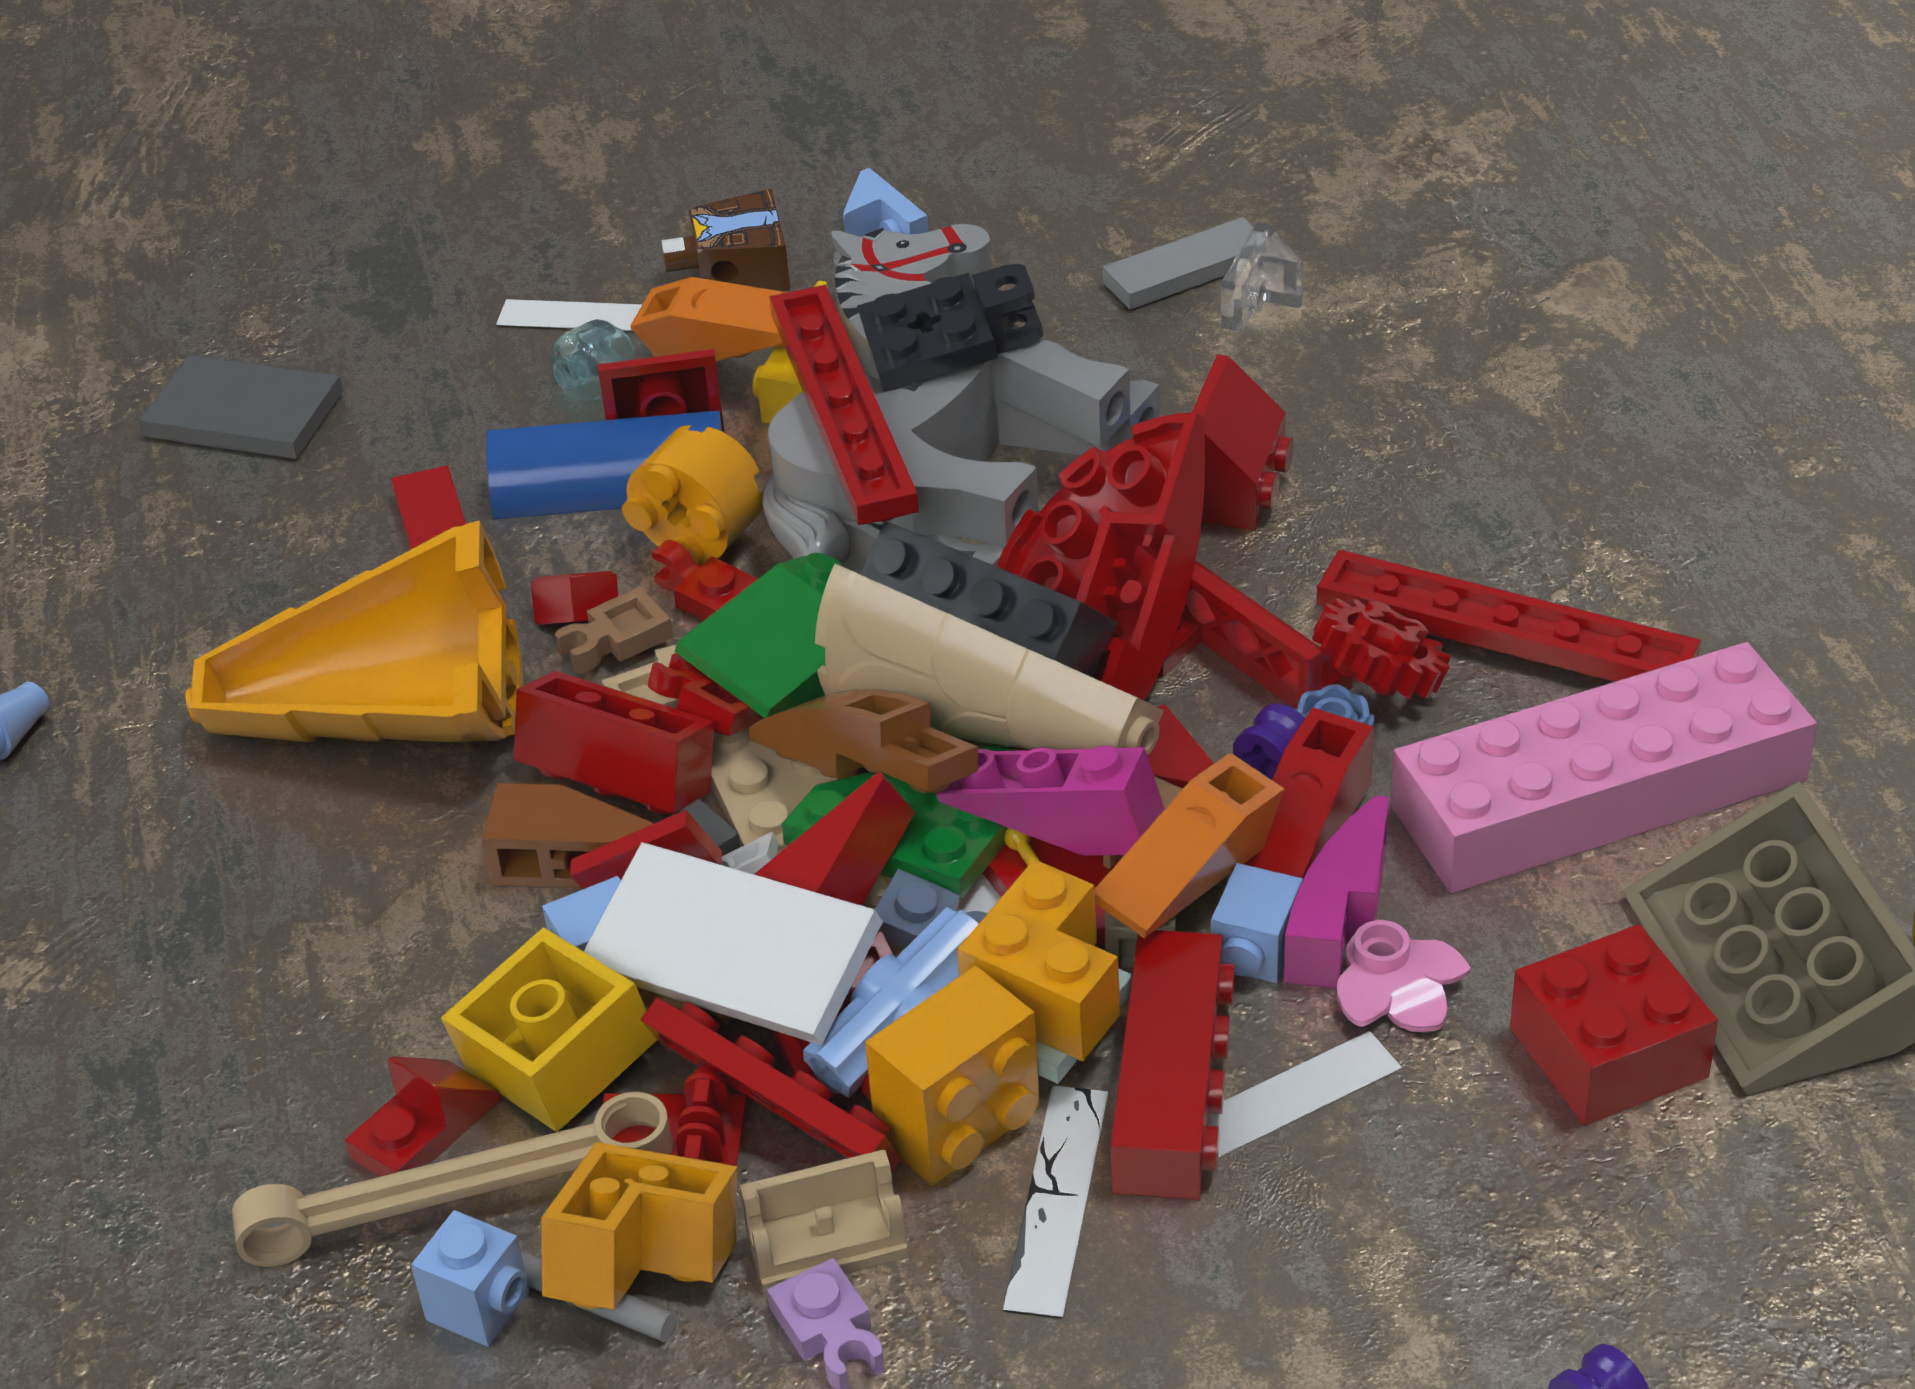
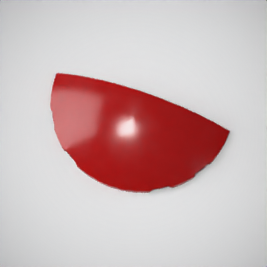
(1123, 541)

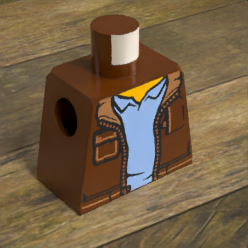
(734, 243)

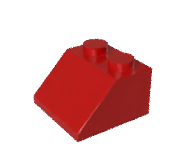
(661, 386)
(1242, 446)

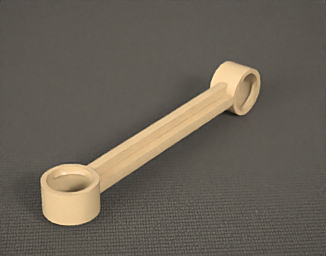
(432, 1183)

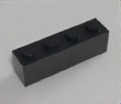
(990, 598)

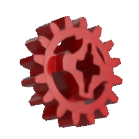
(1381, 648)

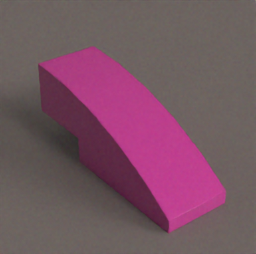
(1337, 897)

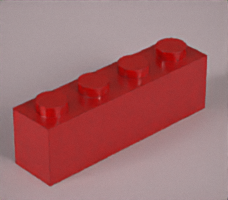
(1168, 1066)

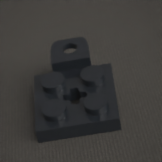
(965, 322)

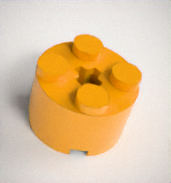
(695, 492)

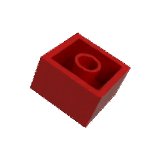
(1612, 1024)

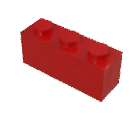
(614, 742)

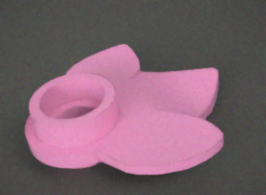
(1397, 977)

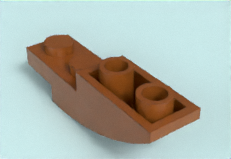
(869, 731)

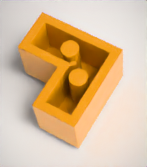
(1045, 954)
(635, 1214)

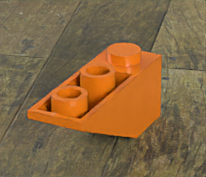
(706, 316)
(1191, 845)

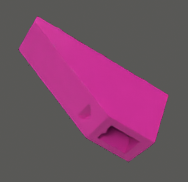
(1067, 797)

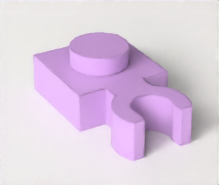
(827, 1316)

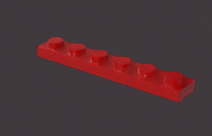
(843, 406)
(1506, 620)

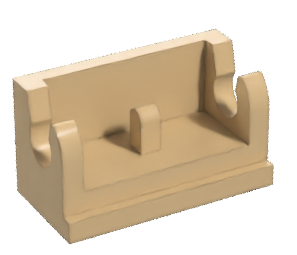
(823, 1214)

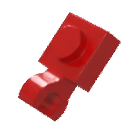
(696, 587)

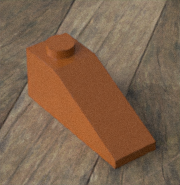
(542, 827)

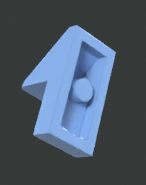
(879, 205)

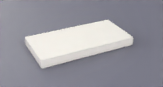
(734, 942)

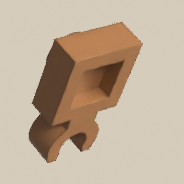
(617, 626)

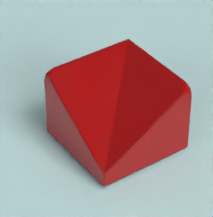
(571, 595)

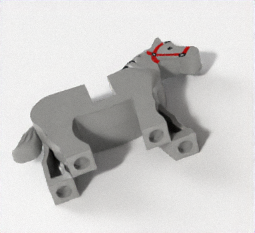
(947, 422)

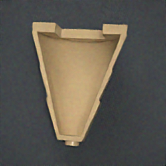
(974, 679)

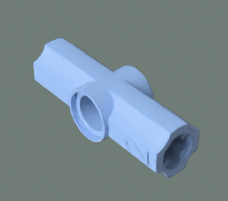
(886, 994)

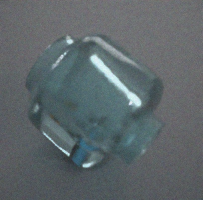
(581, 349)

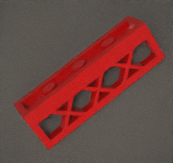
(1257, 640)

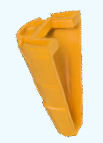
(383, 656)

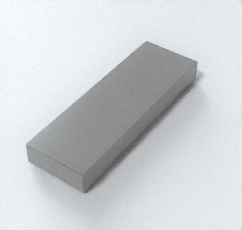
(1176, 264)

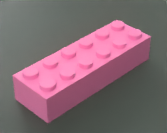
(1600, 766)

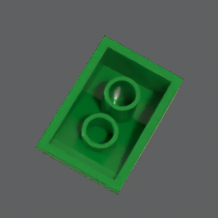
(765, 638)

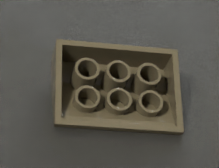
(1783, 944)

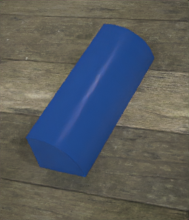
(575, 463)

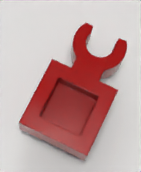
(701, 695)

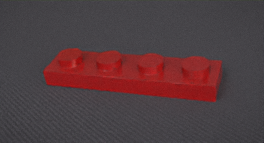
(750, 1072)

